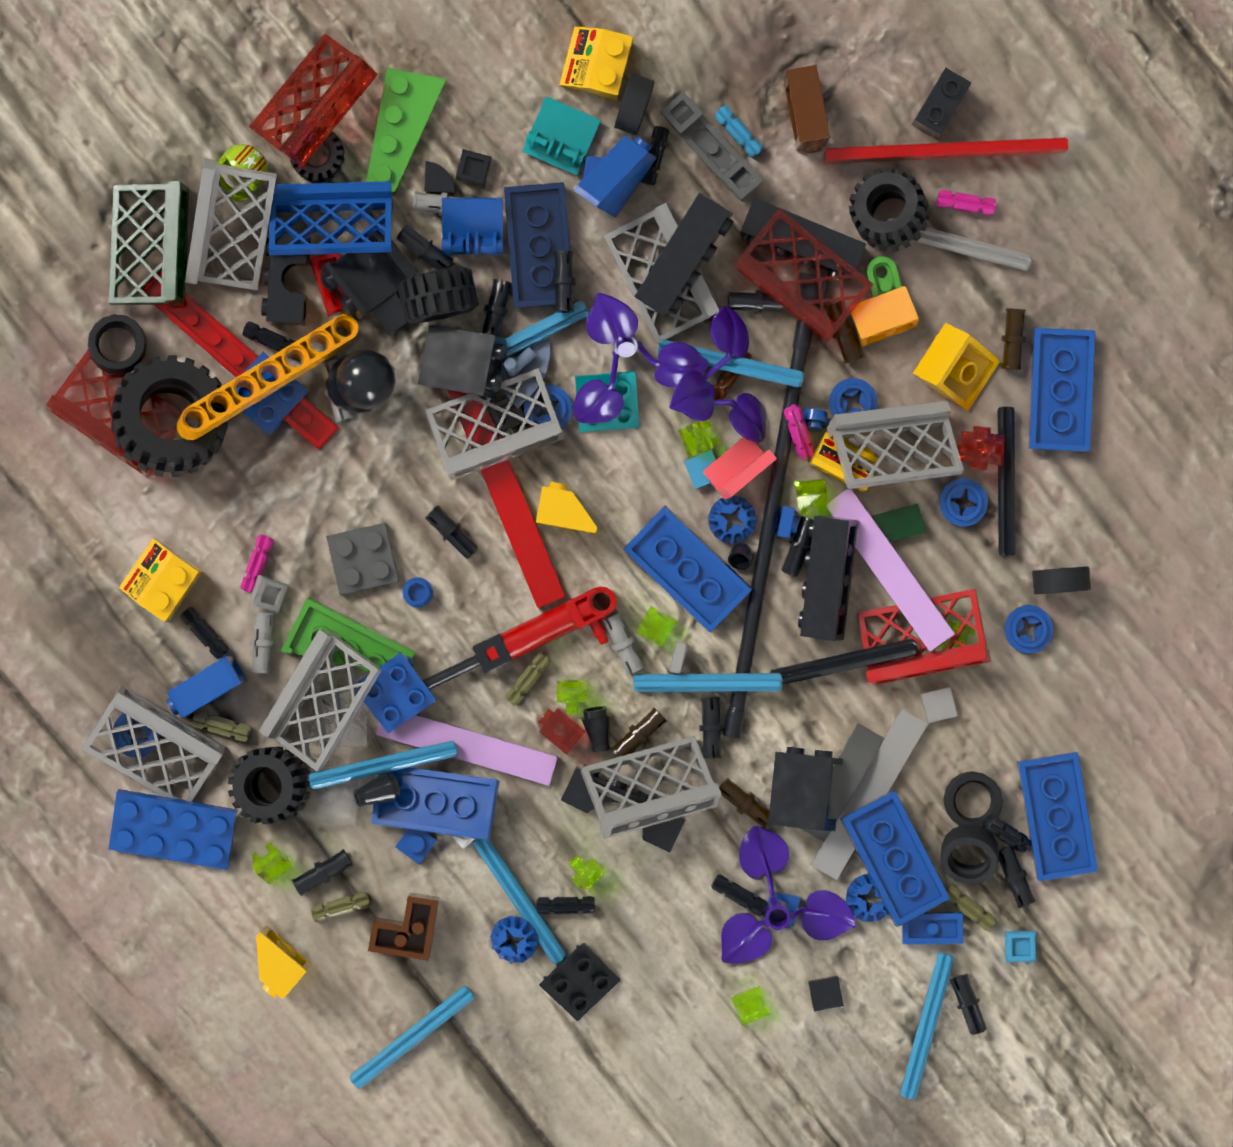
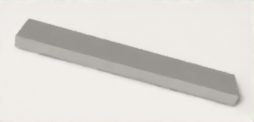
(875, 783)

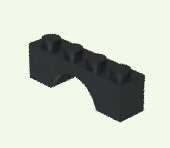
(577, 795)

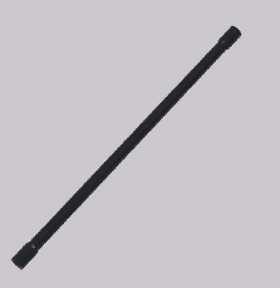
(735, 712)

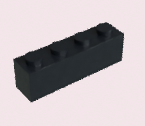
(843, 245)
(684, 254)
(828, 577)

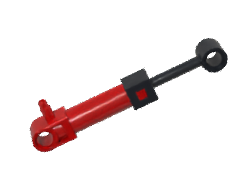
(532, 635)

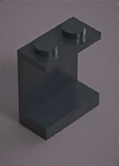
(366, 279)
(462, 361)
(802, 789)

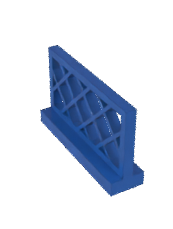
(331, 199)

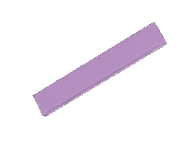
(893, 572)
(476, 748)

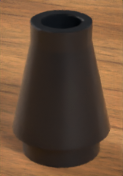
(597, 726)
(379, 790)

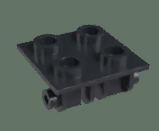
(579, 981)

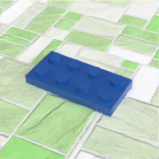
(1061, 389)
(687, 568)
(440, 804)
(1057, 816)
(172, 829)
(895, 858)

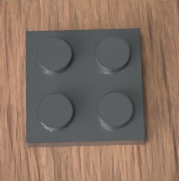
(362, 558)

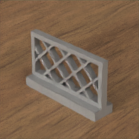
(204, 219)
(702, 290)
(895, 420)
(504, 448)
(298, 691)
(161, 723)
(657, 810)

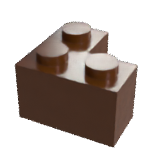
(407, 938)

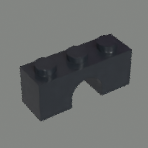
(282, 305)

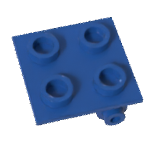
(472, 226)
(275, 407)
(397, 693)

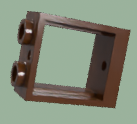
(806, 108)

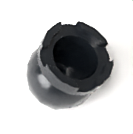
(361, 381)

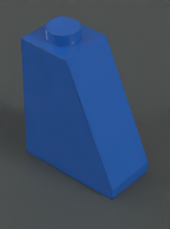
(617, 175)
(206, 686)

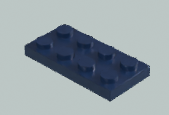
(535, 230)

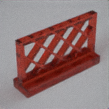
(325, 111)
(786, 296)
(96, 429)

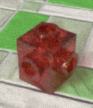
(981, 448)

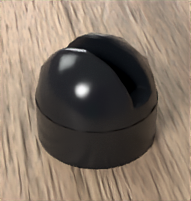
(740, 556)

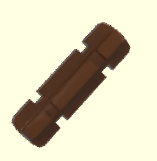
(726, 381)

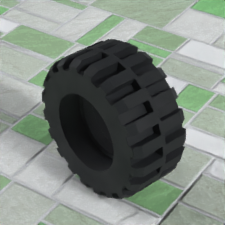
(144, 446)

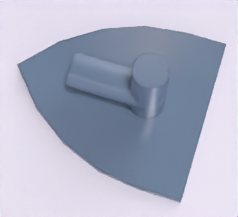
(529, 359)

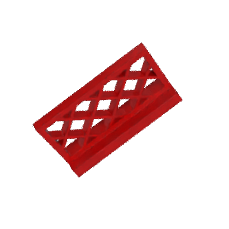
(931, 662)

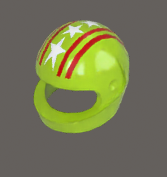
(243, 157)

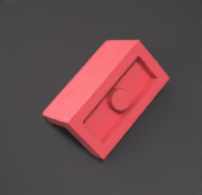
(737, 467)

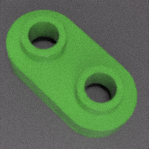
(885, 284)

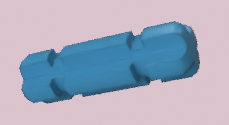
(738, 131)

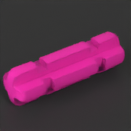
(966, 202)
(799, 431)
(257, 562)

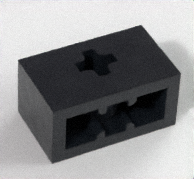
(941, 103)

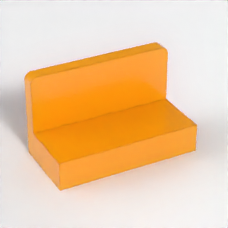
(884, 316)

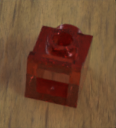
(569, 738)

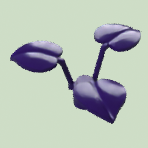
(616, 323)
(695, 395)
(746, 939)

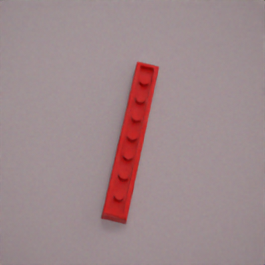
(945, 150)
(237, 358)
(514, 514)

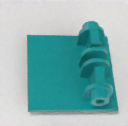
(561, 135)
(626, 385)

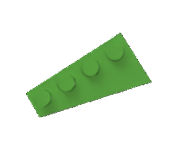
(402, 117)
(363, 639)

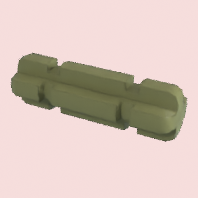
(527, 679)
(221, 726)
(340, 906)
(970, 908)

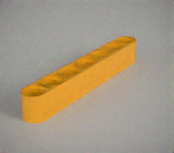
(260, 388)

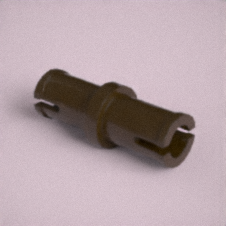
(844, 334)
(1013, 339)
(639, 733)
(745, 802)

